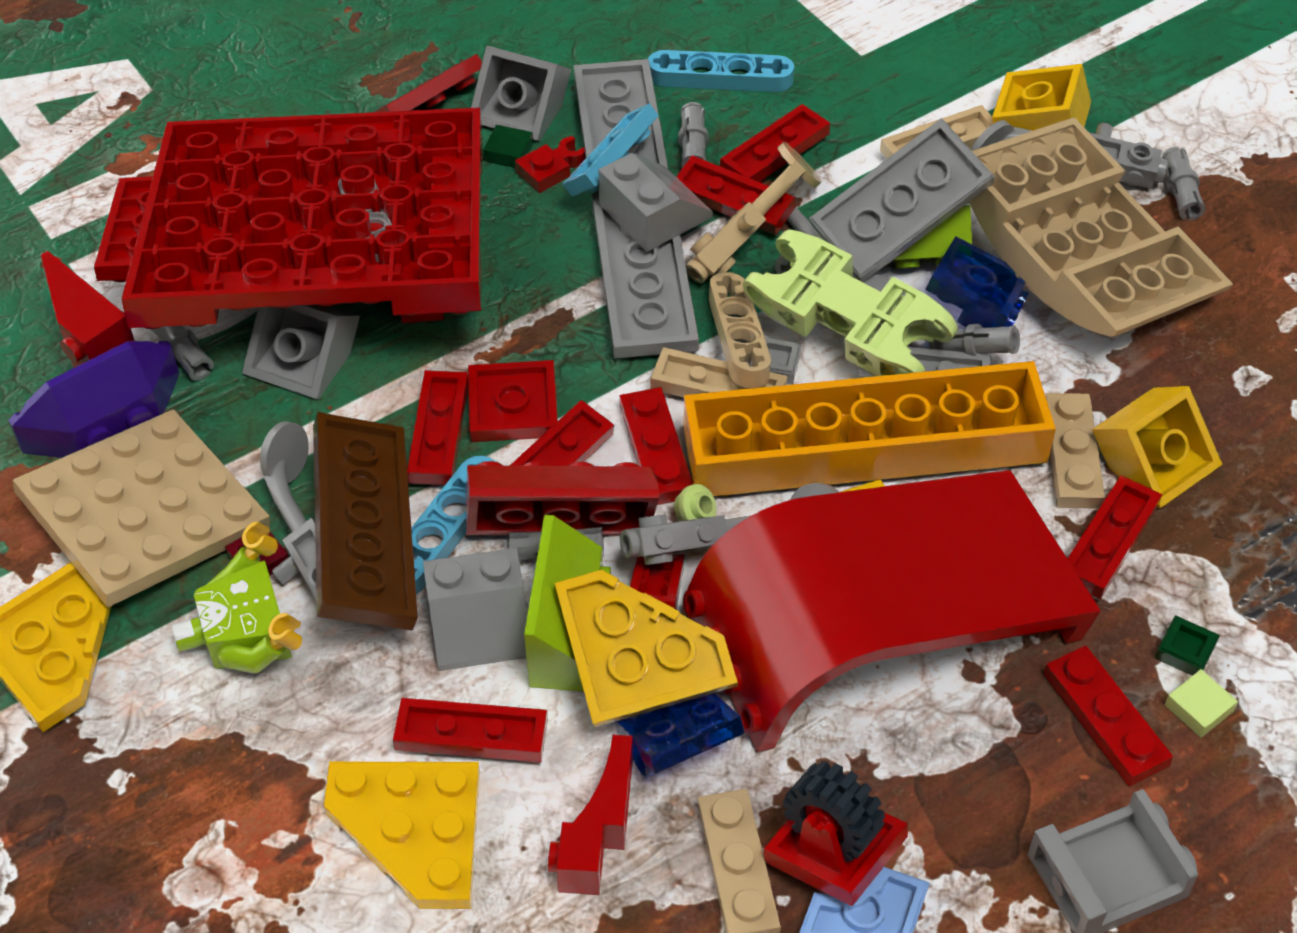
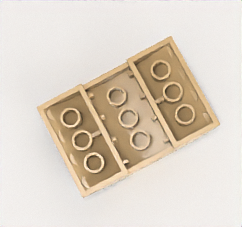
(1083, 236)

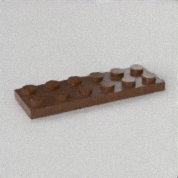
(363, 523)

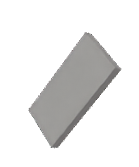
(903, 199)

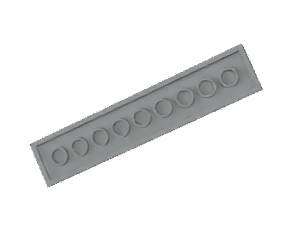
(643, 290)

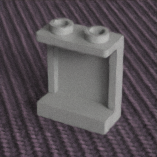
(1114, 866)

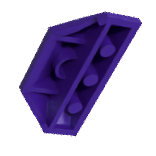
(97, 399)

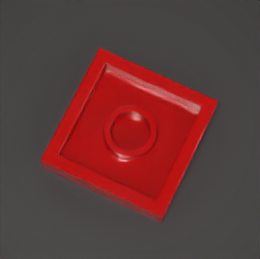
(511, 400)

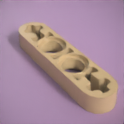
(739, 328)

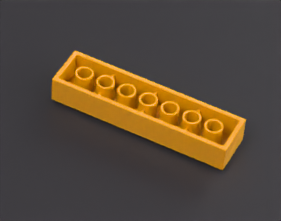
(868, 428)

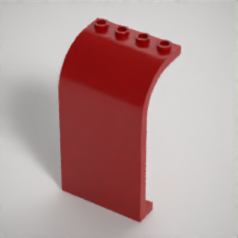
(875, 580)

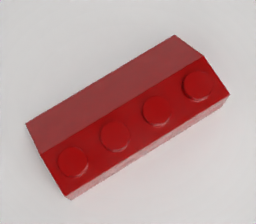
(579, 494)

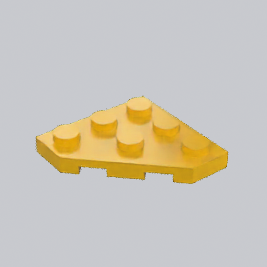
(52, 645)
(637, 649)
(412, 823)

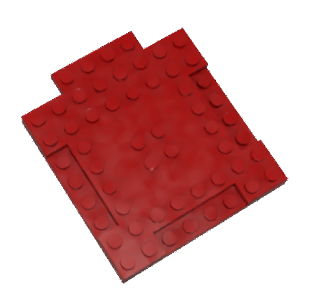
(258, 220)

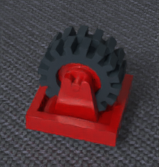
(834, 833)

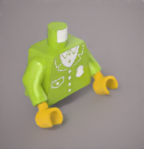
(241, 612)

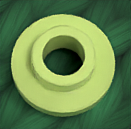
(694, 503)

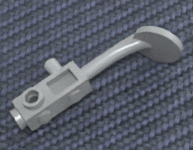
(1139, 160)
(281, 462)
(658, 539)

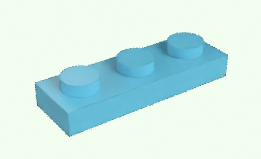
(628, 132)

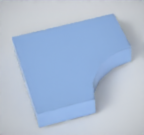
(886, 906)

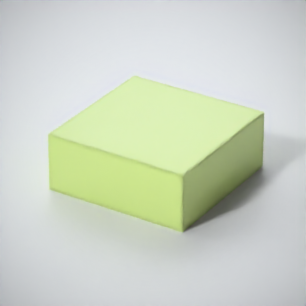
(1201, 703)

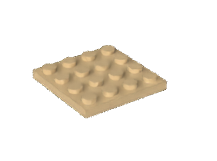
(139, 506)

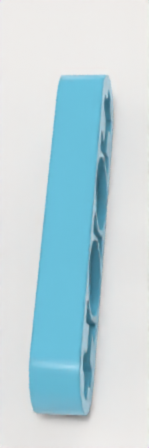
(721, 66)
(437, 522)

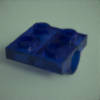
(679, 732)

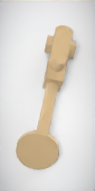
(715, 252)

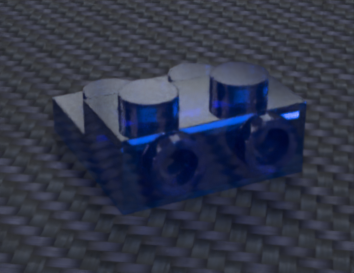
(978, 285)

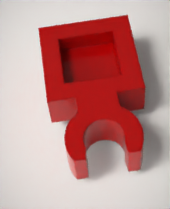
(548, 166)

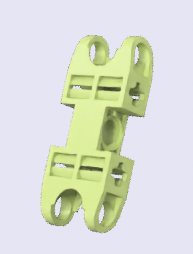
(826, 292)

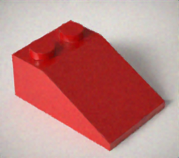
(84, 316)

